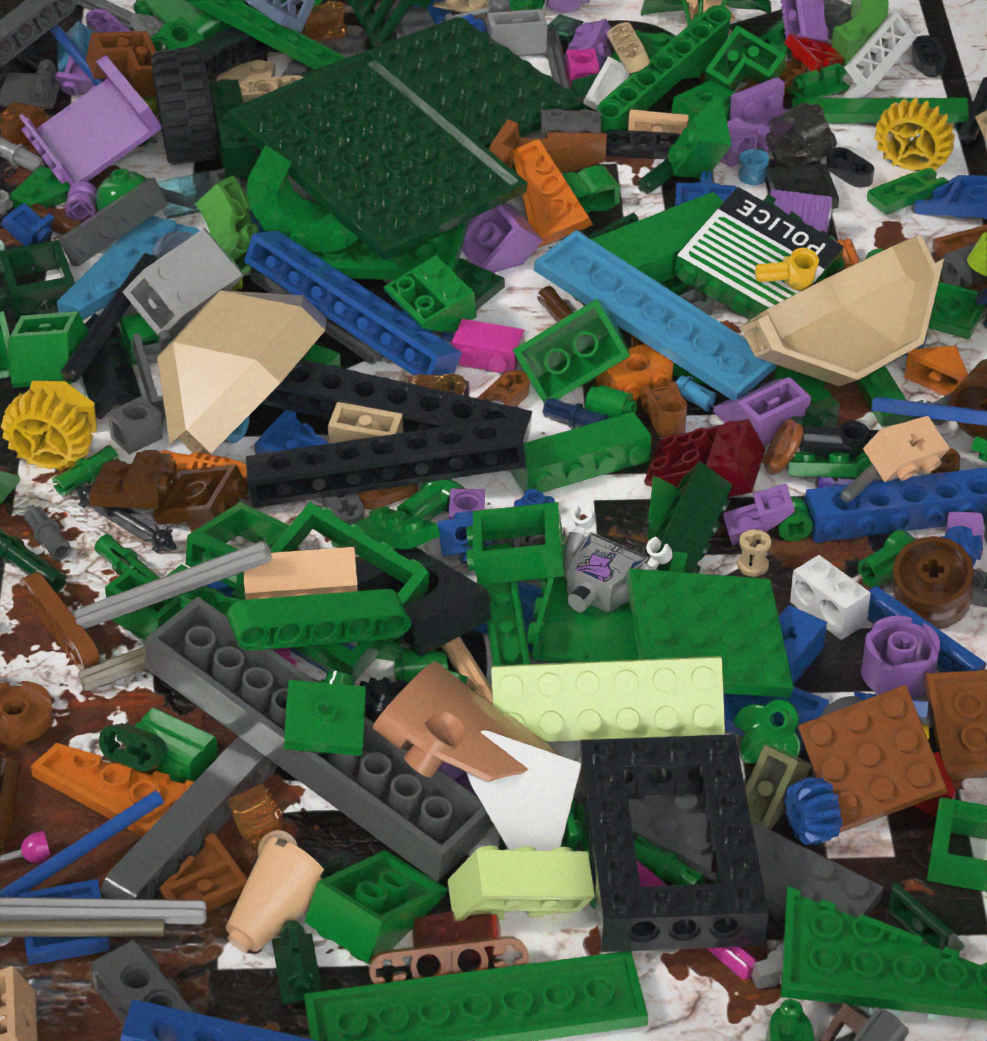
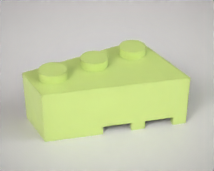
(521, 881)

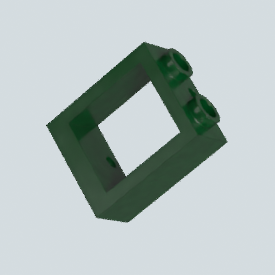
(28, 298)

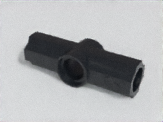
(848, 439)

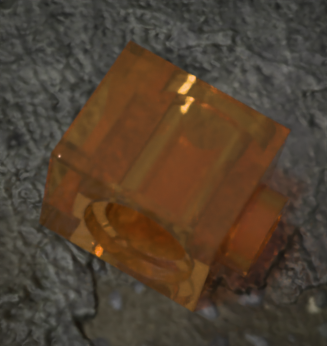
(256, 814)

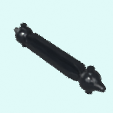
(131, 521)

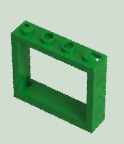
(382, 555)

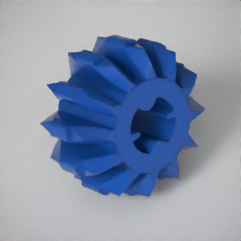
(813, 811)

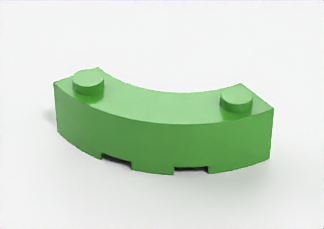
(866, 19)
(229, 220)

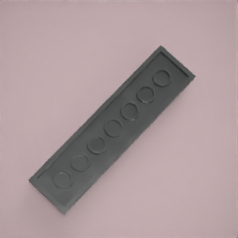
(680, 827)

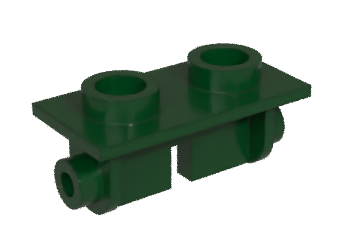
(295, 963)

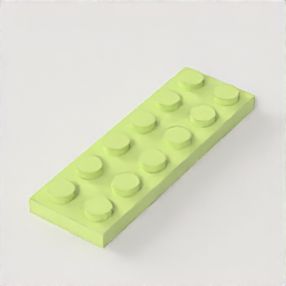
(614, 698)

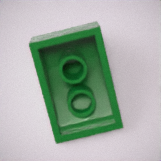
(372, 904)

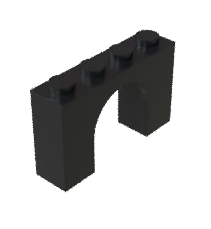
(447, 610)

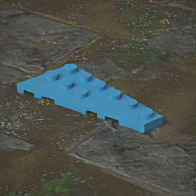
(105, 277)

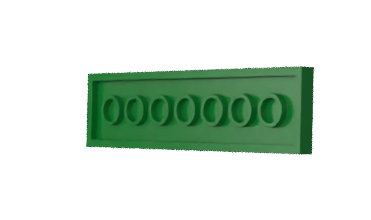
(487, 1004)

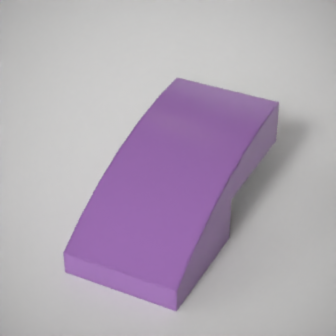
(768, 511)

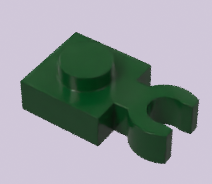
(821, 414)

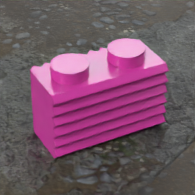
(488, 345)

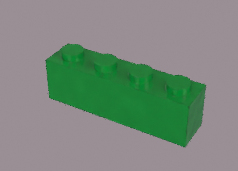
(584, 453)

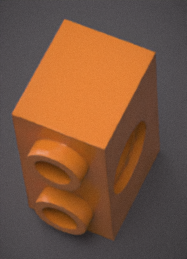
(641, 369)

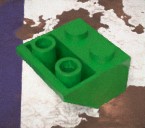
(433, 296)
(43, 346)

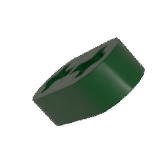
(134, 740)

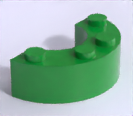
(283, 209)

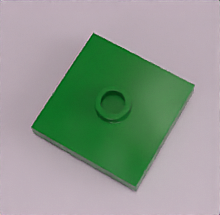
(324, 717)

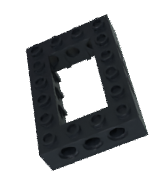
(674, 915)

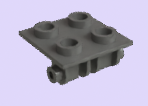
(31, 88)

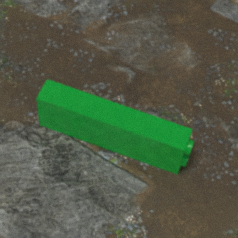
(657, 240)

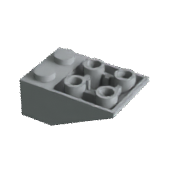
(182, 283)

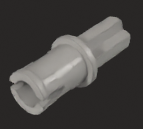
(20, 156)

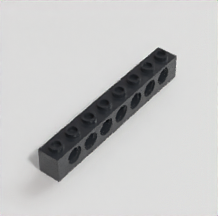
(318, 387)
(385, 461)

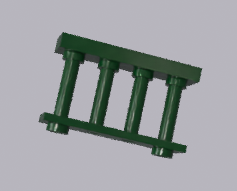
(372, 20)

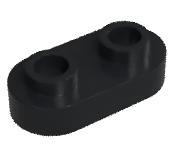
(929, 55)

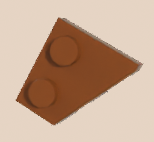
(206, 877)

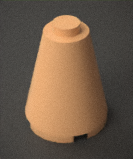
(274, 893)

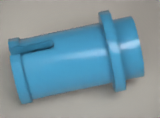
(696, 393)

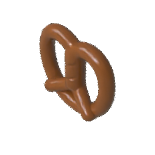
(783, 446)

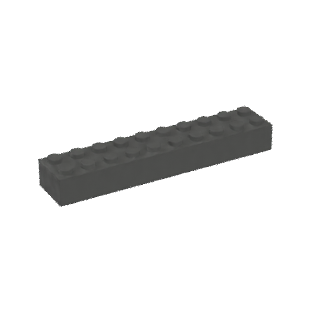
(417, 816)

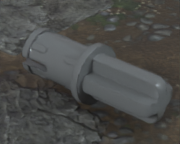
(47, 533)

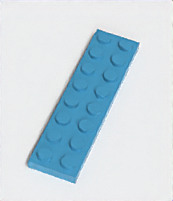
(655, 315)

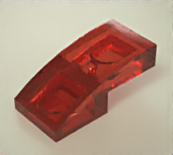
(446, 929)

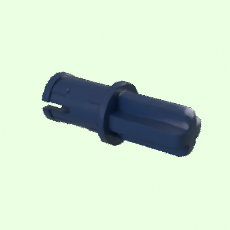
(573, 415)

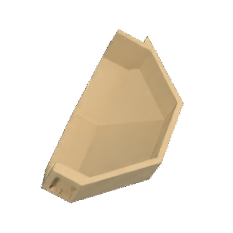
(853, 317)
(232, 362)

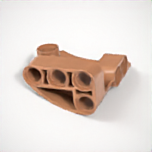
(442, 722)

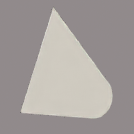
(531, 805)

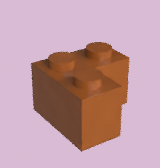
(129, 53)

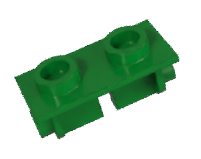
(812, 86)

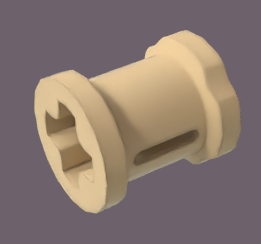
(750, 551)

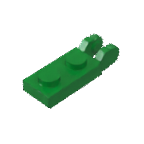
(905, 190)
(835, 466)

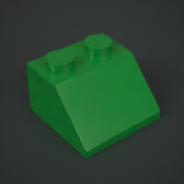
(701, 142)

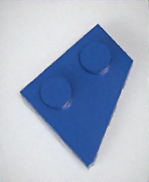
(287, 434)

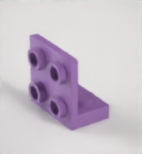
(758, 106)

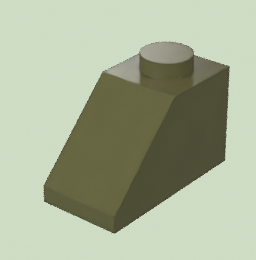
(769, 784)

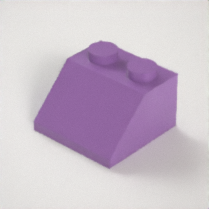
(500, 239)

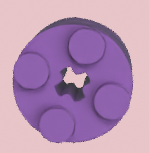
(899, 655)

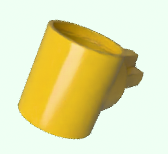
(796, 270)

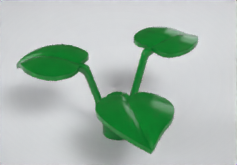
(657, 6)

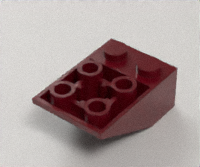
(727, 449)

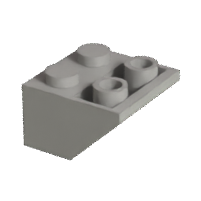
(520, 31)

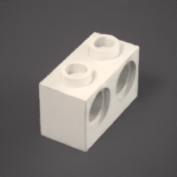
(831, 596)

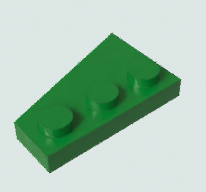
(397, 528)

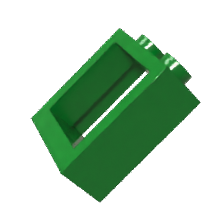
(240, 520)
(516, 562)
(951, 869)

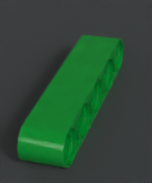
(318, 619)

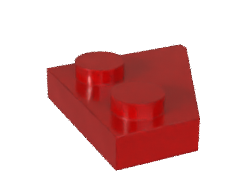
(813, 52)

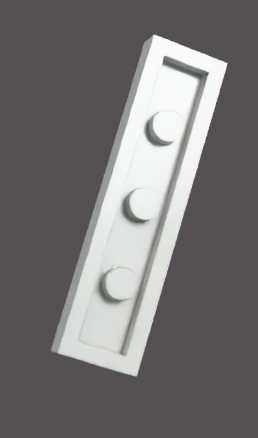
(885, 56)

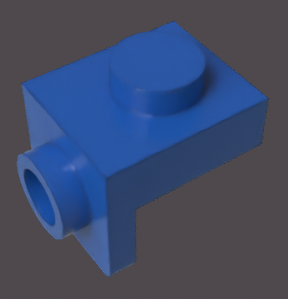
(28, 226)

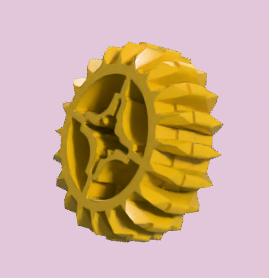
(908, 120)
(46, 430)

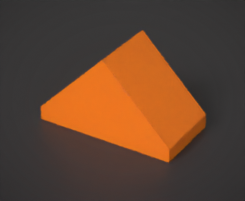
(936, 368)

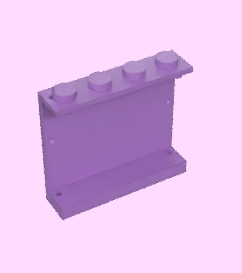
(94, 129)

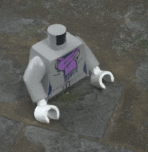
(599, 567)

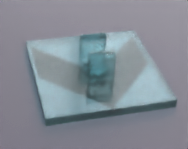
(183, 193)

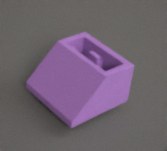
(766, 406)

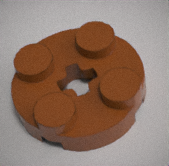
(34, 719)

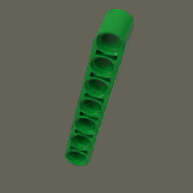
(666, 68)

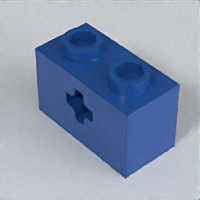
(802, 639)

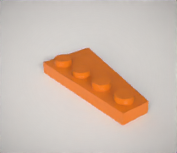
(548, 199)
(105, 785)

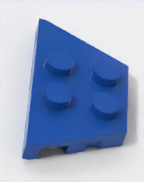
(960, 198)

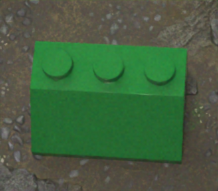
(572, 351)

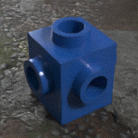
(454, 536)

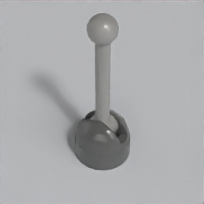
(493, 6)

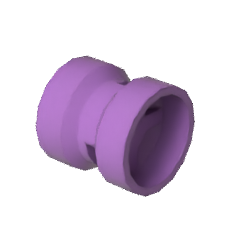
(81, 201)

